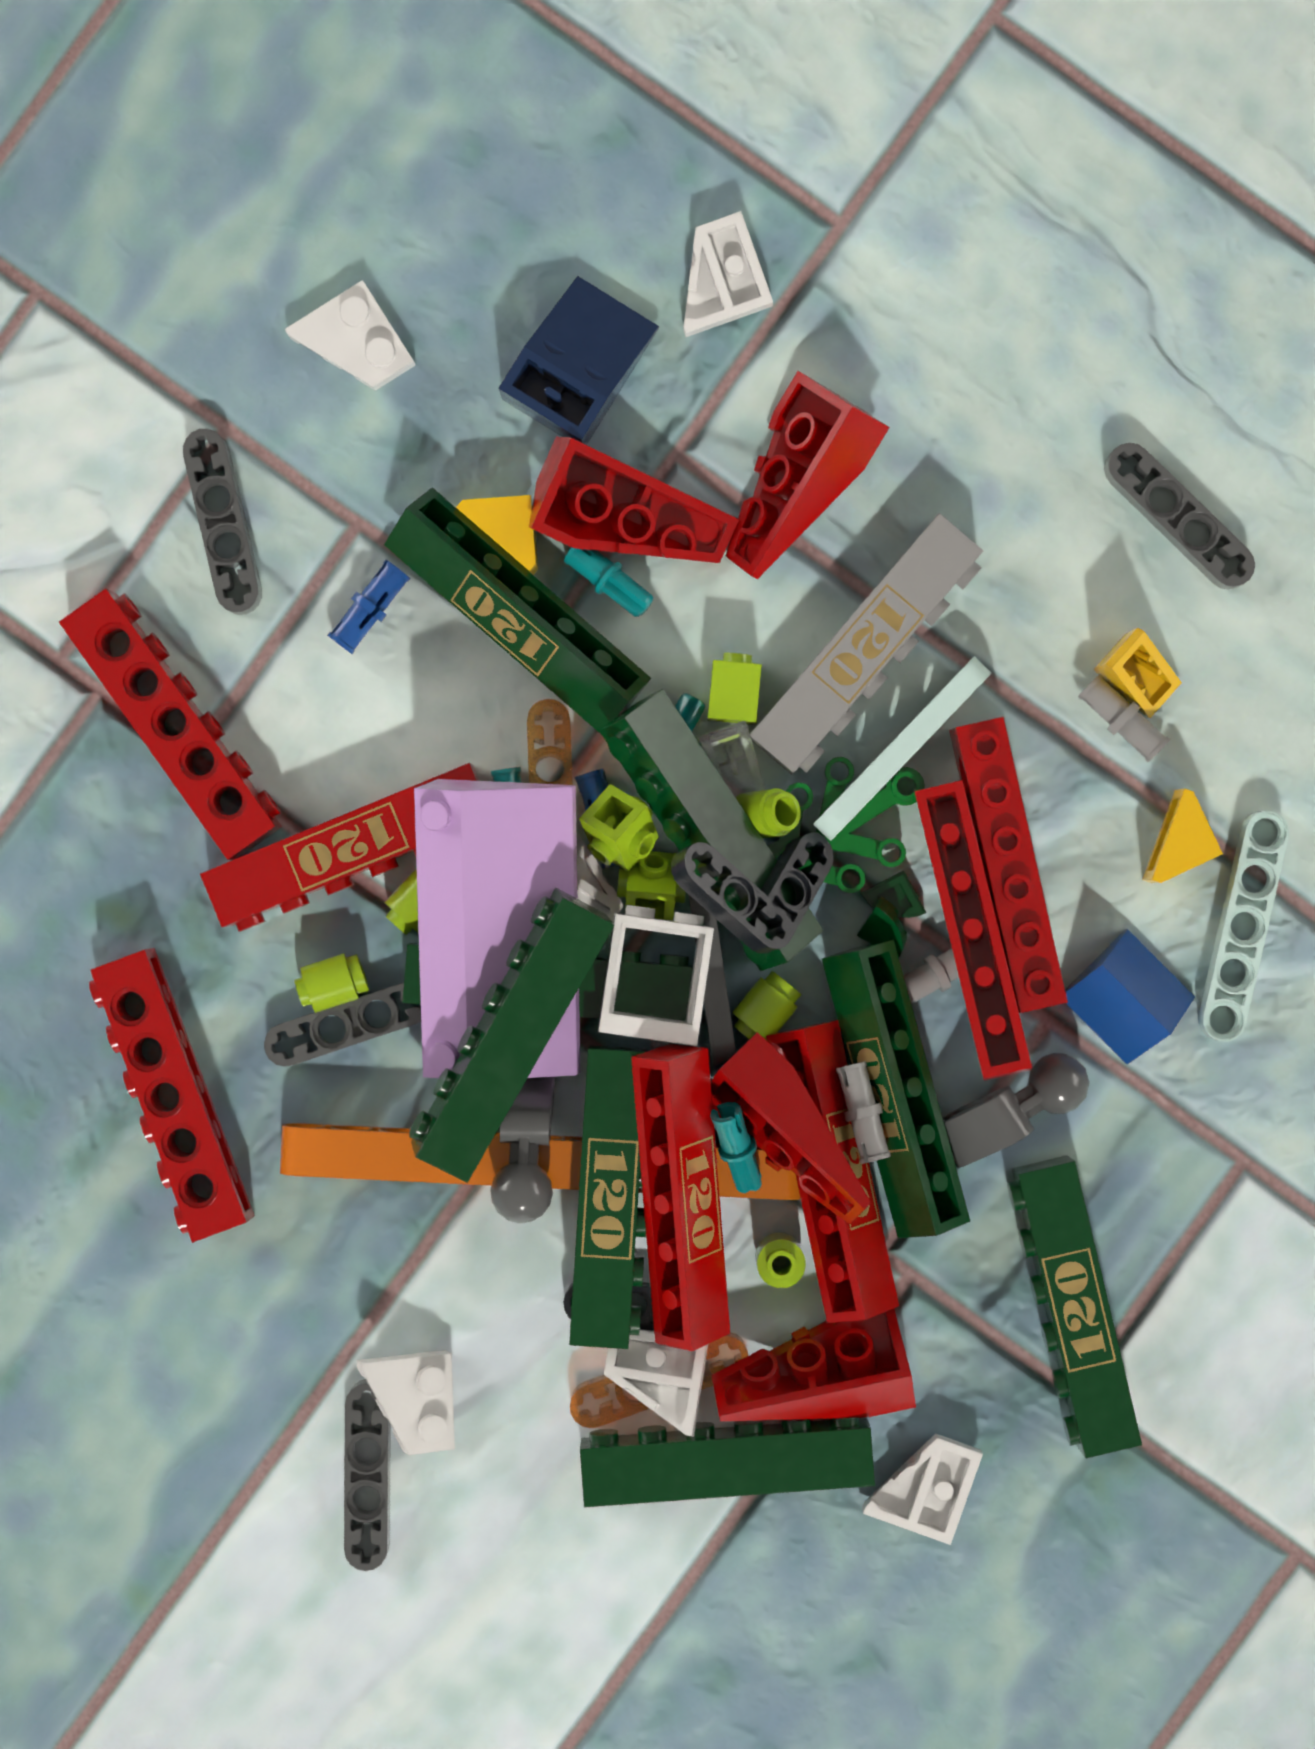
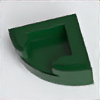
(899, 892)
(883, 926)

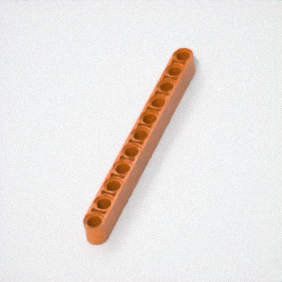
(389, 1156)

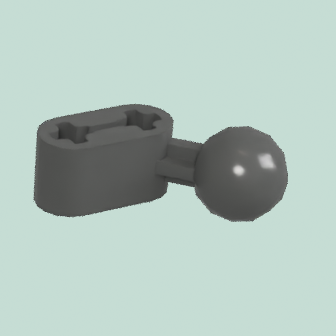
(1002, 1118)
(522, 1188)

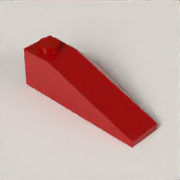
(811, 459)
(612, 507)
(788, 1125)
(821, 1374)

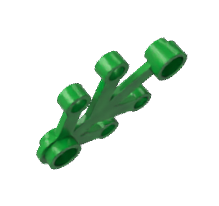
(848, 842)

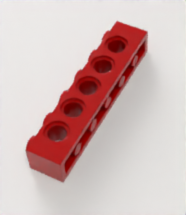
(91, 631)
(1009, 862)
(195, 1110)

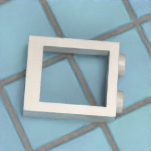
(648, 1026)

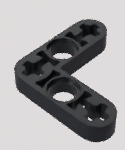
(756, 903)

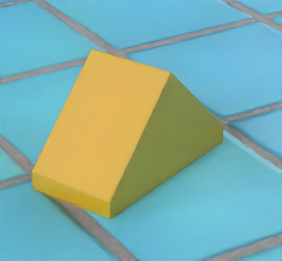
(506, 523)
(1139, 672)
(1182, 840)

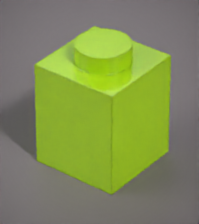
(734, 689)

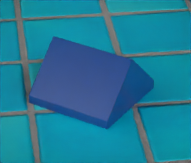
(1128, 998)

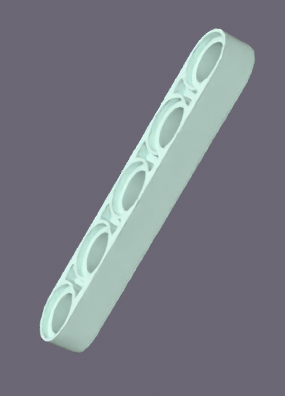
(902, 748)
(1260, 907)

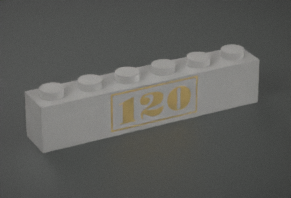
(866, 644)

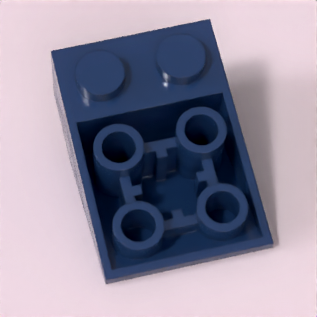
(577, 361)

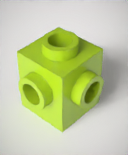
(619, 828)
(651, 882)

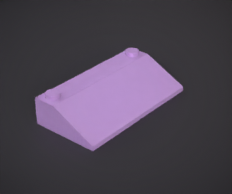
(480, 873)

